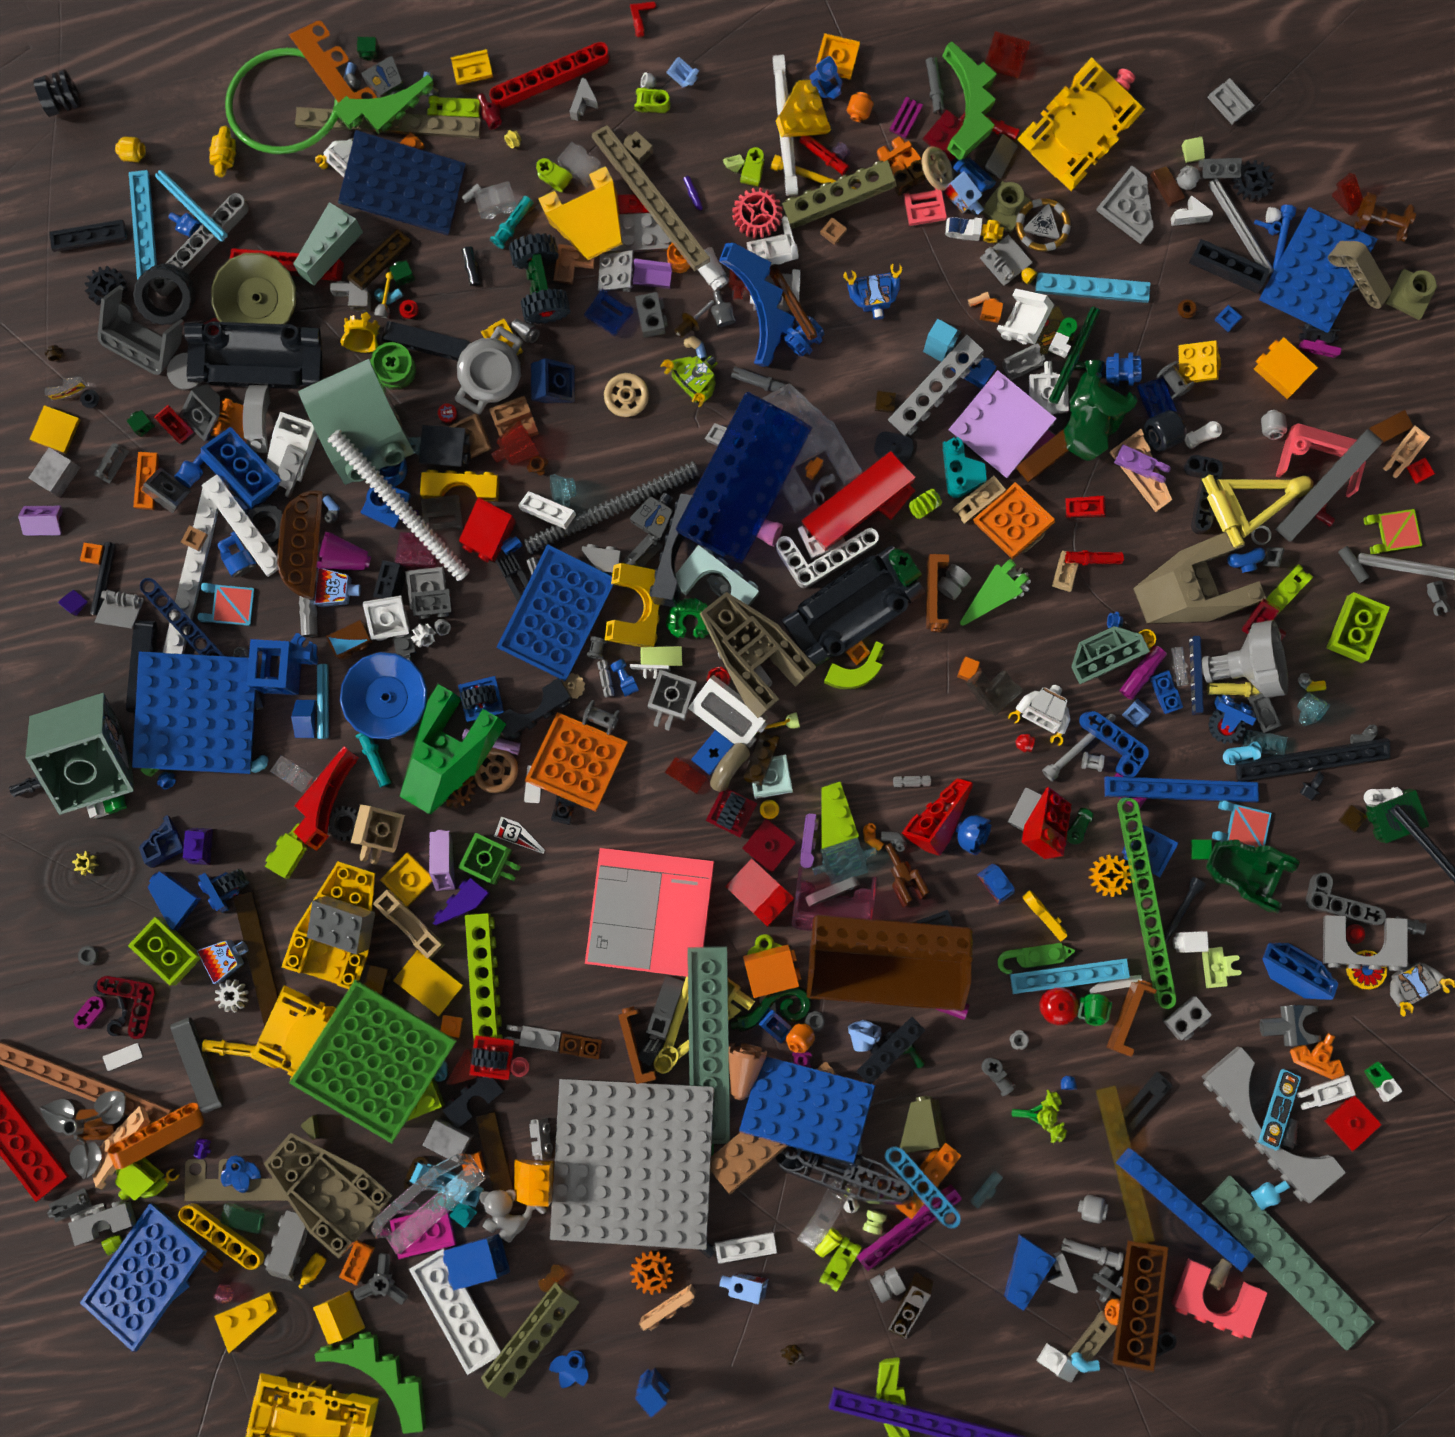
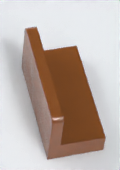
(96, 1128)

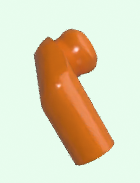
(870, 836)

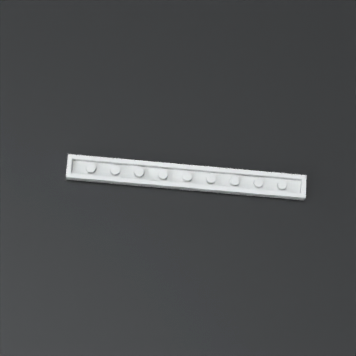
(192, 574)

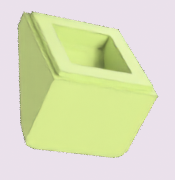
(1193, 149)

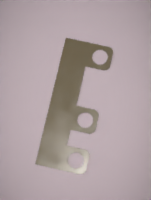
(202, 1189)

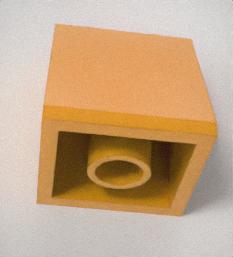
(534, 1182)

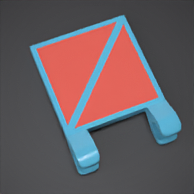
(230, 605)
(1245, 824)

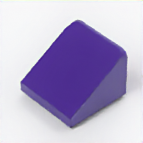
(73, 602)

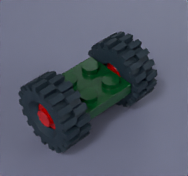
(543, 303)

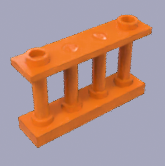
(935, 1168)

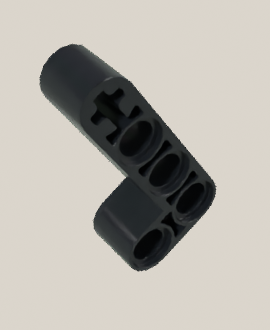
(1203, 471)

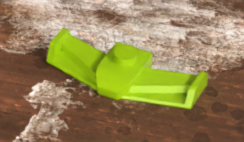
(888, 1391)

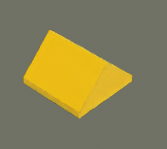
(339, 1317)

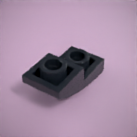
(563, 810)

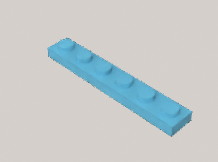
(142, 221)
(1092, 287)
(1069, 976)

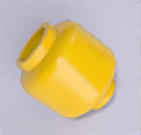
(130, 149)

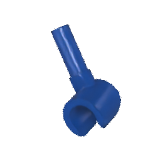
(1270, 227)

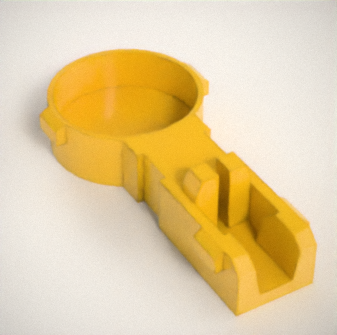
(1040, 910)

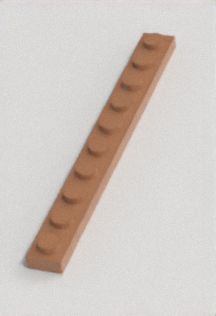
(72, 1080)

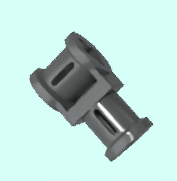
(998, 1076)

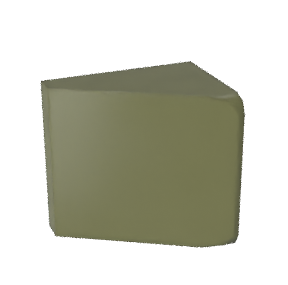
(311, 1127)

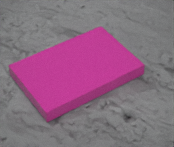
(436, 1237)

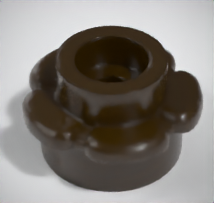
(54, 353)

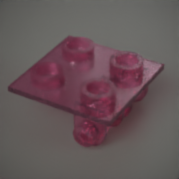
(412, 551)

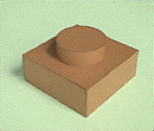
(833, 231)
(194, 538)

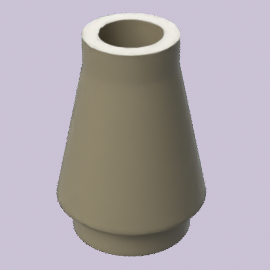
(1219, 1274)

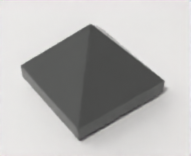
(1273, 557)

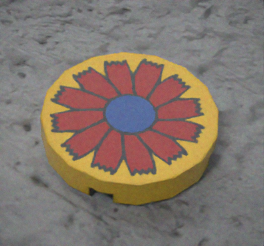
(1366, 978)

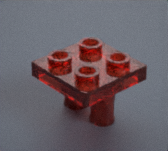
(1007, 54)

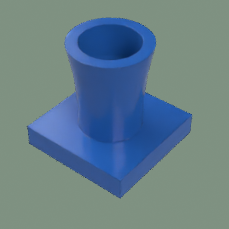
(380, 511)

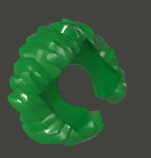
(686, 607)

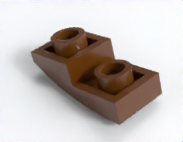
(1392, 426)
(580, 1046)

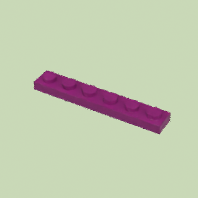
(904, 1231)

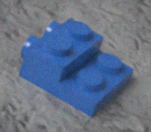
(1159, 850)

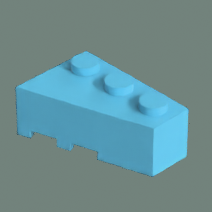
(941, 340)

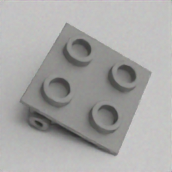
(1006, 260)
(616, 271)
(119, 609)

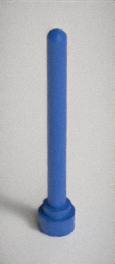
(1287, 214)

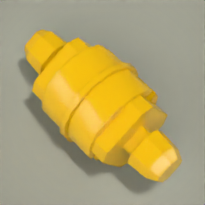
(222, 151)

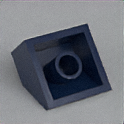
(552, 381)

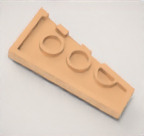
(1153, 491)
(135, 1122)

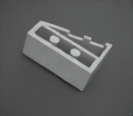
(286, 1246)

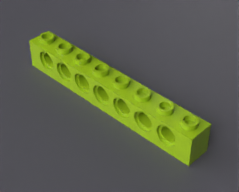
(475, 963)

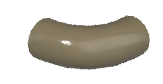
(728, 766)

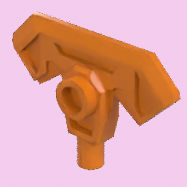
(1319, 1058)

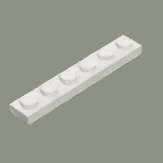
(241, 524)

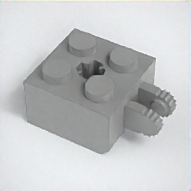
(660, 702)

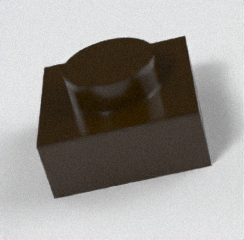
(885, 401)
(1352, 818)

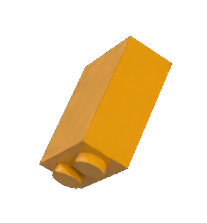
(1284, 367)

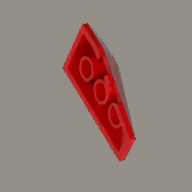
(938, 822)

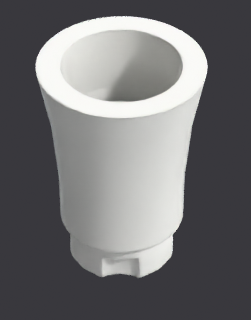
(713, 271)

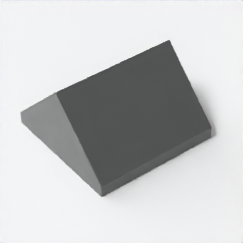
(165, 490)

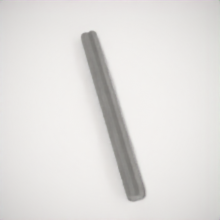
(1239, 224)
(1406, 566)

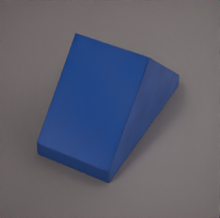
(304, 718)
(775, 1026)

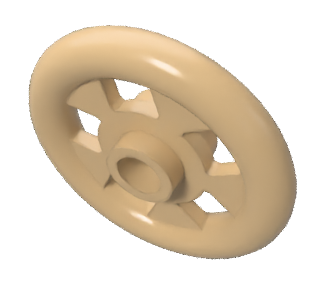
(937, 168)
(618, 381)

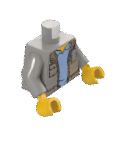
(1415, 983)

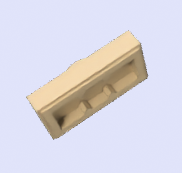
(1065, 574)

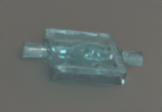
(844, 861)

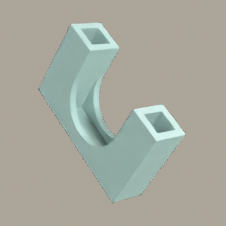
(703, 563)

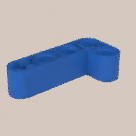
(1112, 740)

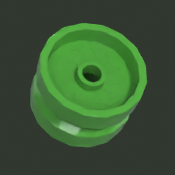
(389, 355)

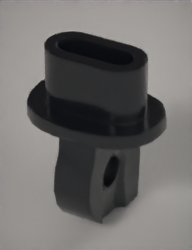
(1310, 789)

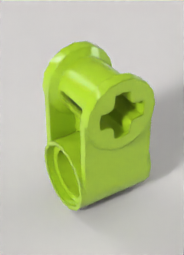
(648, 99)
(752, 169)
(555, 176)

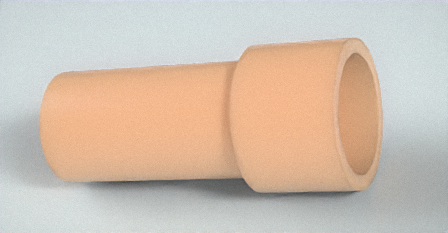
(979, 299)

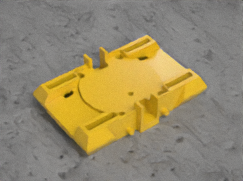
(1081, 124)
(291, 1032)
(294, 1415)

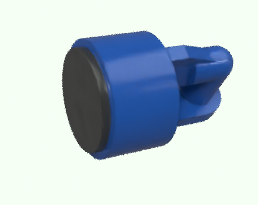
(238, 563)

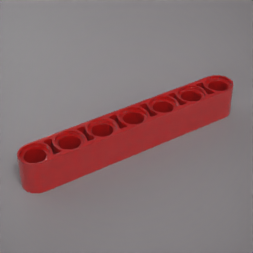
(554, 67)

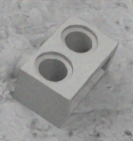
(1184, 1013)

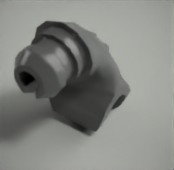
(824, 482)

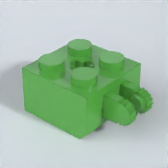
(492, 870)

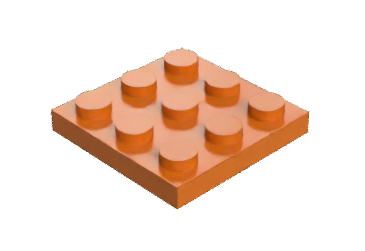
(1014, 520)

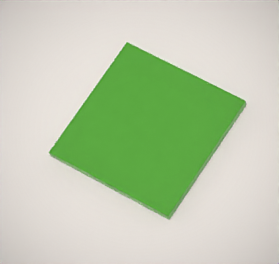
(373, 1061)

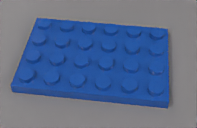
(1305, 279)
(556, 612)
(808, 1109)
(143, 1277)

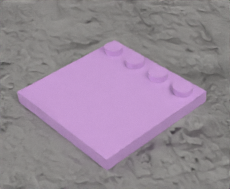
(1002, 424)

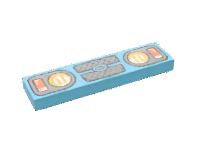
(1279, 1109)

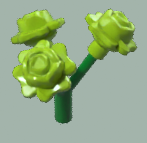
(1047, 1116)

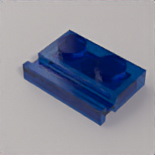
(1156, 397)

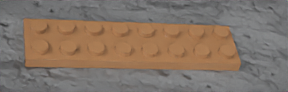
(746, 1155)

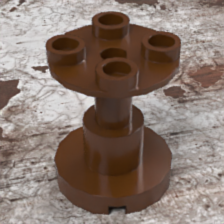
(1377, 215)

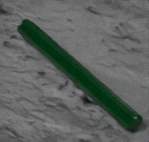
(1074, 355)

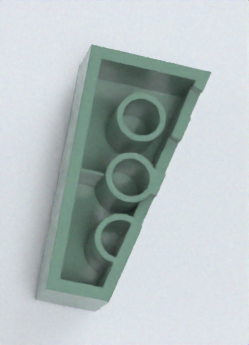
(327, 243)

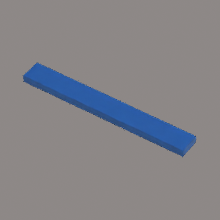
(1181, 789)

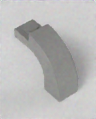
(254, 417)

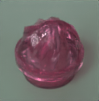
(223, 1294)

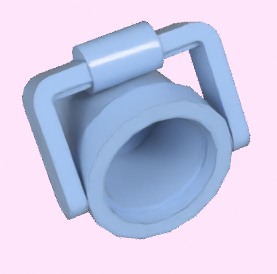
(862, 1035)

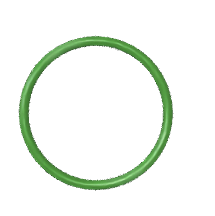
(247, 140)

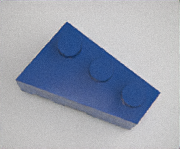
(1027, 1272)

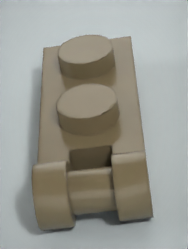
(1093, 1337)

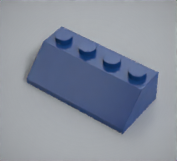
(240, 468)

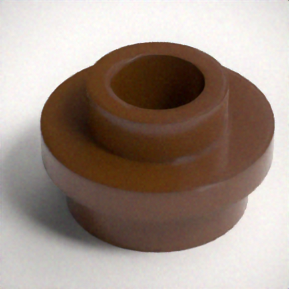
(1187, 303)

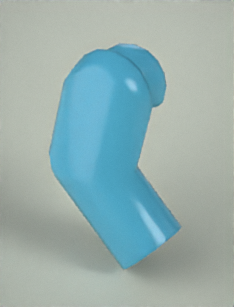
(1083, 1365)

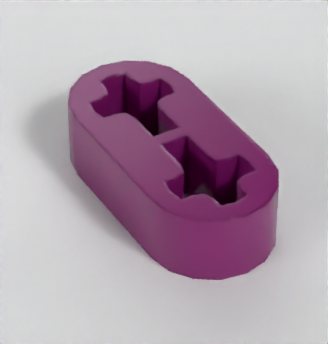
(86, 1009)

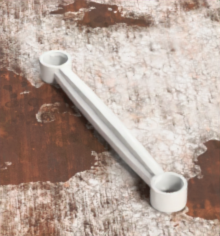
(787, 143)

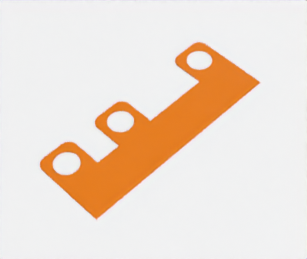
(323, 62)

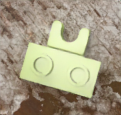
(1218, 967)

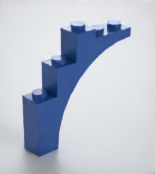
(766, 296)

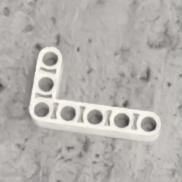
(843, 550)

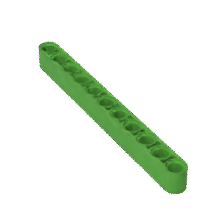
(1150, 911)

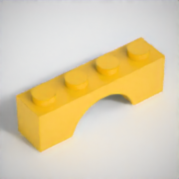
(437, 484)

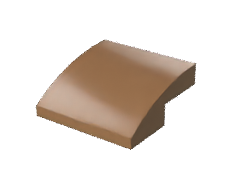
(510, 413)

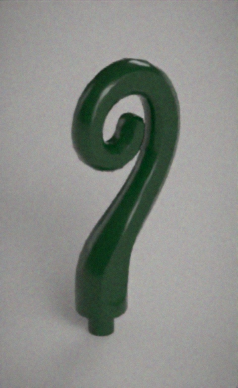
(752, 1019)

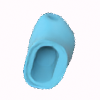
(1268, 1195)

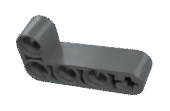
(1346, 905)

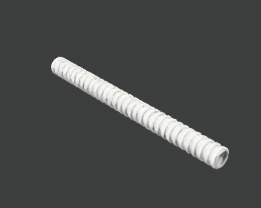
(397, 503)

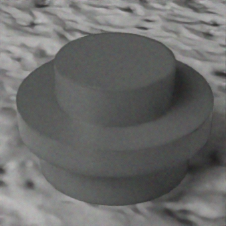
(815, 1020)

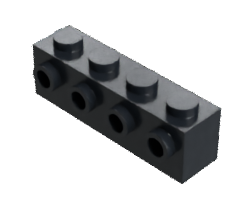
(1229, 266)

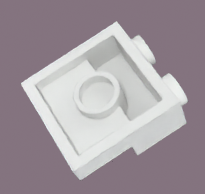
(386, 618)

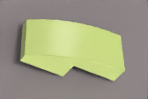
(661, 656)

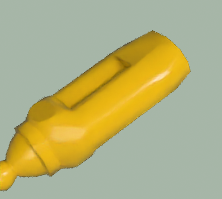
(312, 1269)

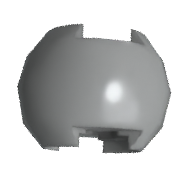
(1188, 177)

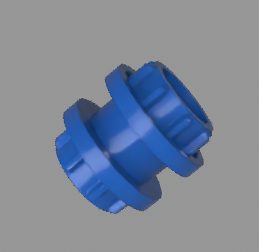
(799, 342)
(1123, 369)

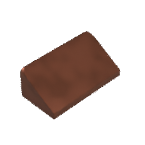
(1167, 186)

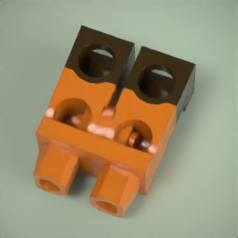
(904, 164)

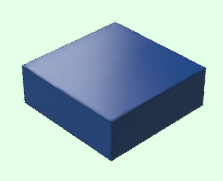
(1228, 318)

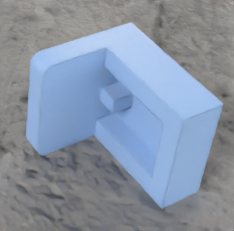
(682, 73)

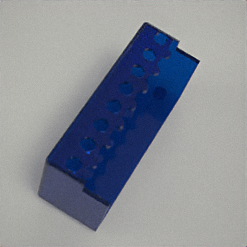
(743, 478)

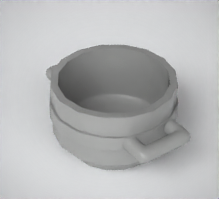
(488, 370)

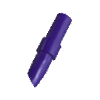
(692, 191)

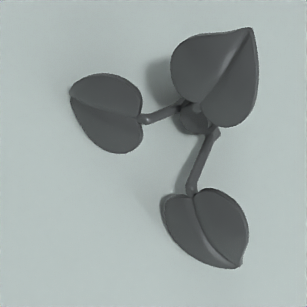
(59, 1114)

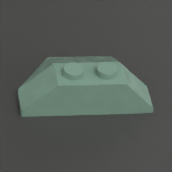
(1106, 652)

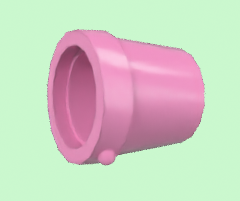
(770, 532)

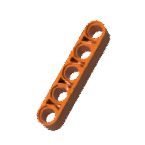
(155, 1135)

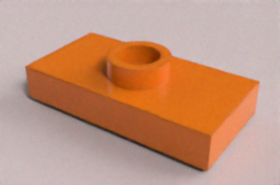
(356, 1262)

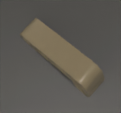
(1363, 270)

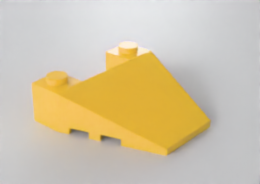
(590, 220)

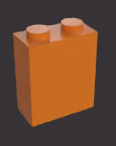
(772, 971)

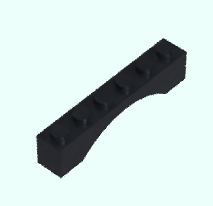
(666, 588)

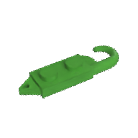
(1036, 956)

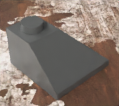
(201, 410)

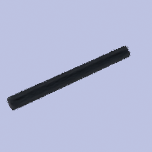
(1424, 840)

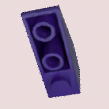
(466, 900)

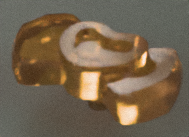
(554, 1276)

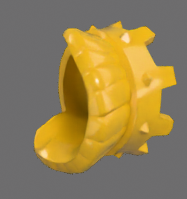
(360, 334)

